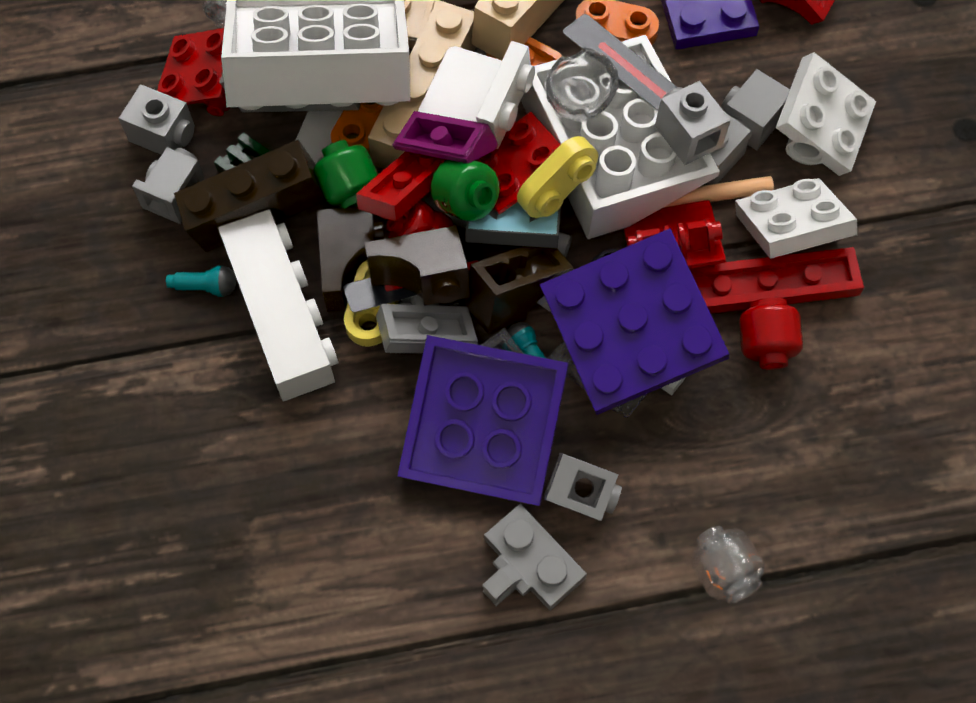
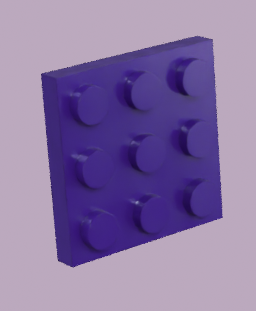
(634, 321)
(483, 420)

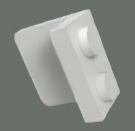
(481, 87)

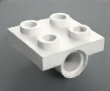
(824, 116)
(795, 217)

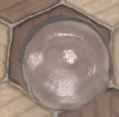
(582, 85)

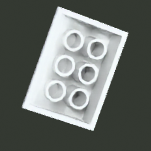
(315, 53)
(634, 164)

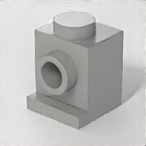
(164, 177)
(562, 487)

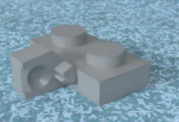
(409, 322)
(529, 561)

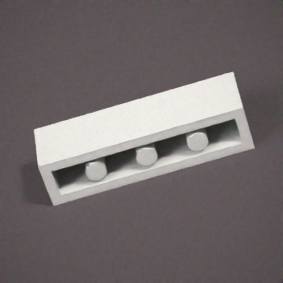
(277, 305)

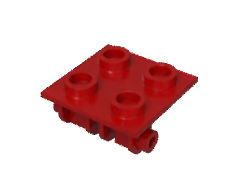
(195, 70)
(518, 157)
(692, 227)

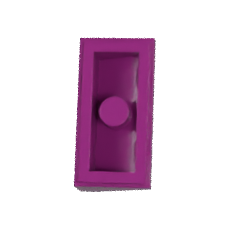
(445, 137)

